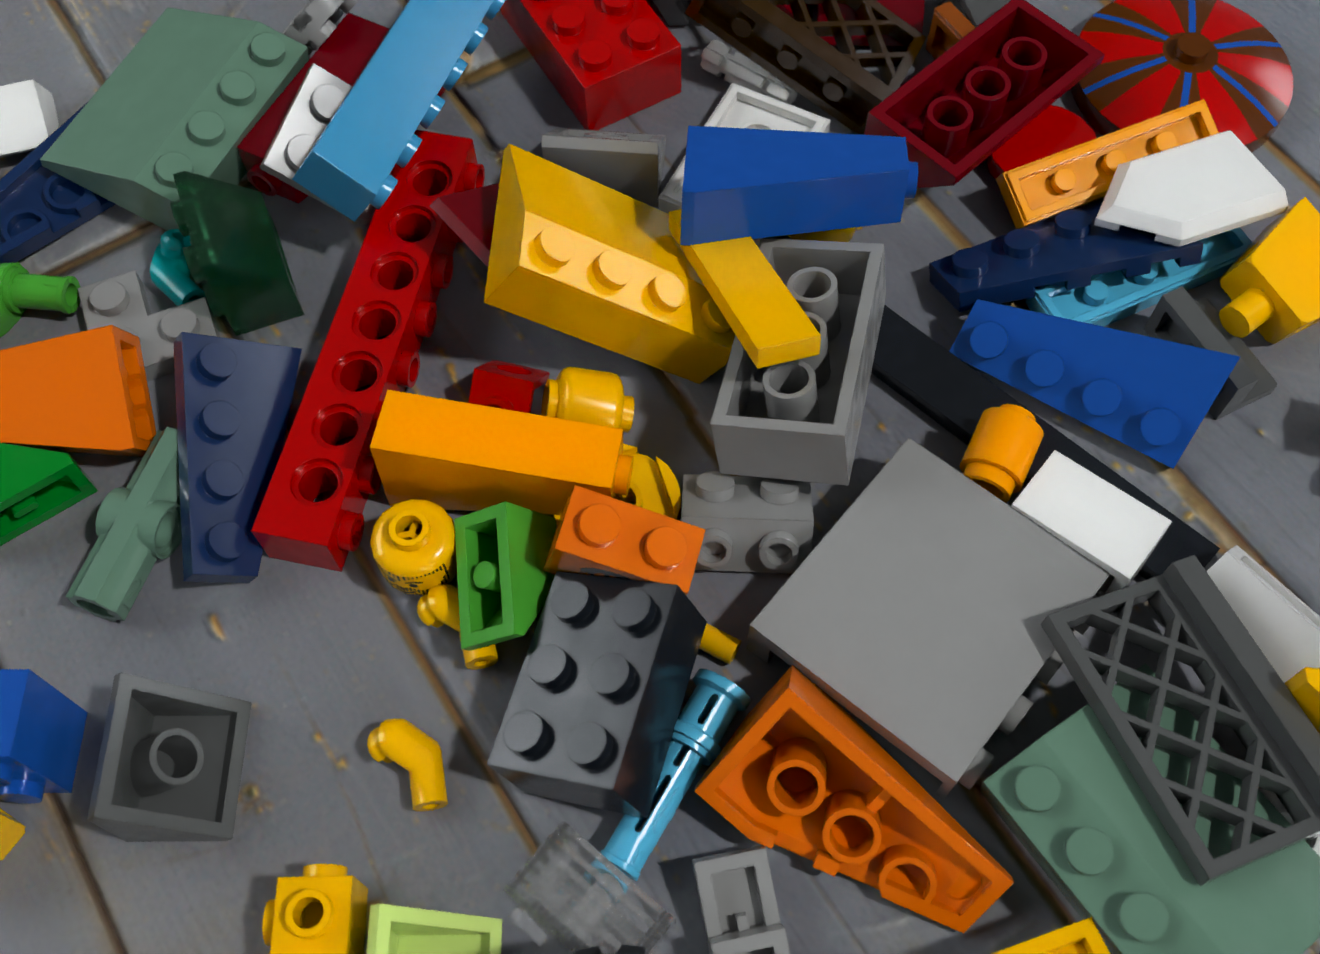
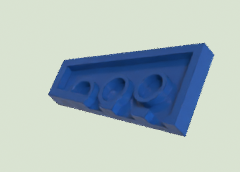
(1111, 379)

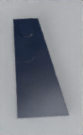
(41, 204)

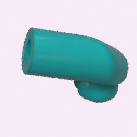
(170, 269)

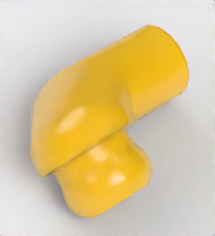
(442, 607)
(418, 753)

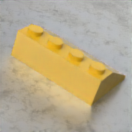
(600, 270)

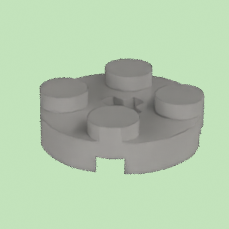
(317, 21)

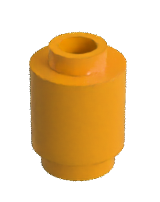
(1002, 449)

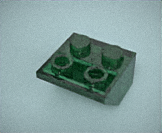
(235, 252)

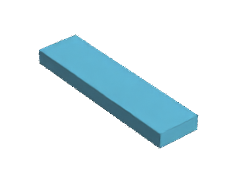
(1117, 297)

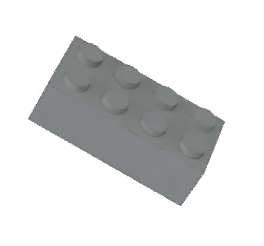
(807, 413)

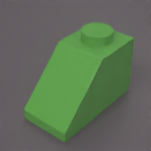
(501, 572)

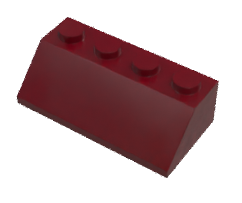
(983, 91)

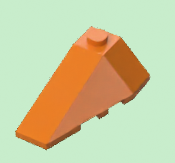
(831, 793)

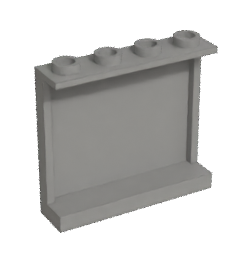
(928, 613)

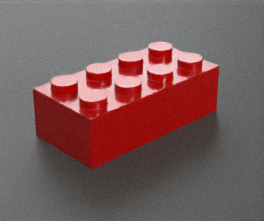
(600, 54)

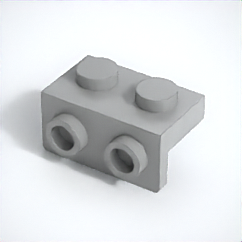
(749, 521)

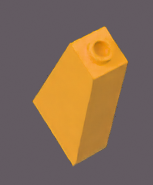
(490, 455)

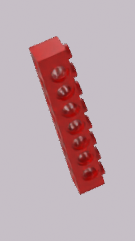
(404, 250)

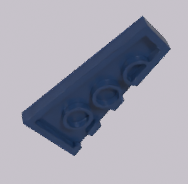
(1054, 253)
(230, 438)

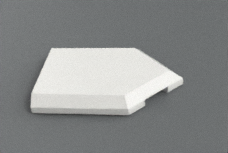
(1192, 191)

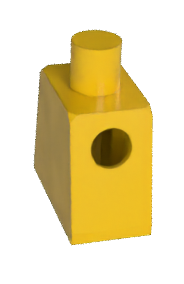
(1276, 278)

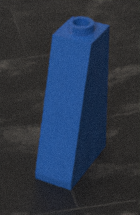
(790, 182)

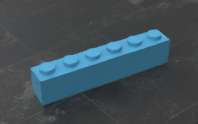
(390, 100)

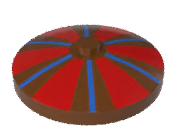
(1183, 53)

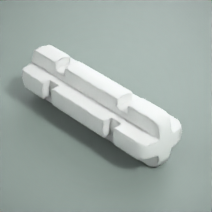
(744, 72)

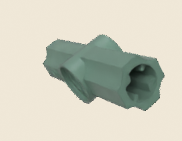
(132, 532)

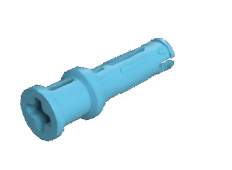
(699, 744)

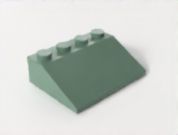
(175, 108)
(1116, 863)

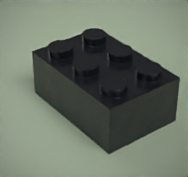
(600, 692)

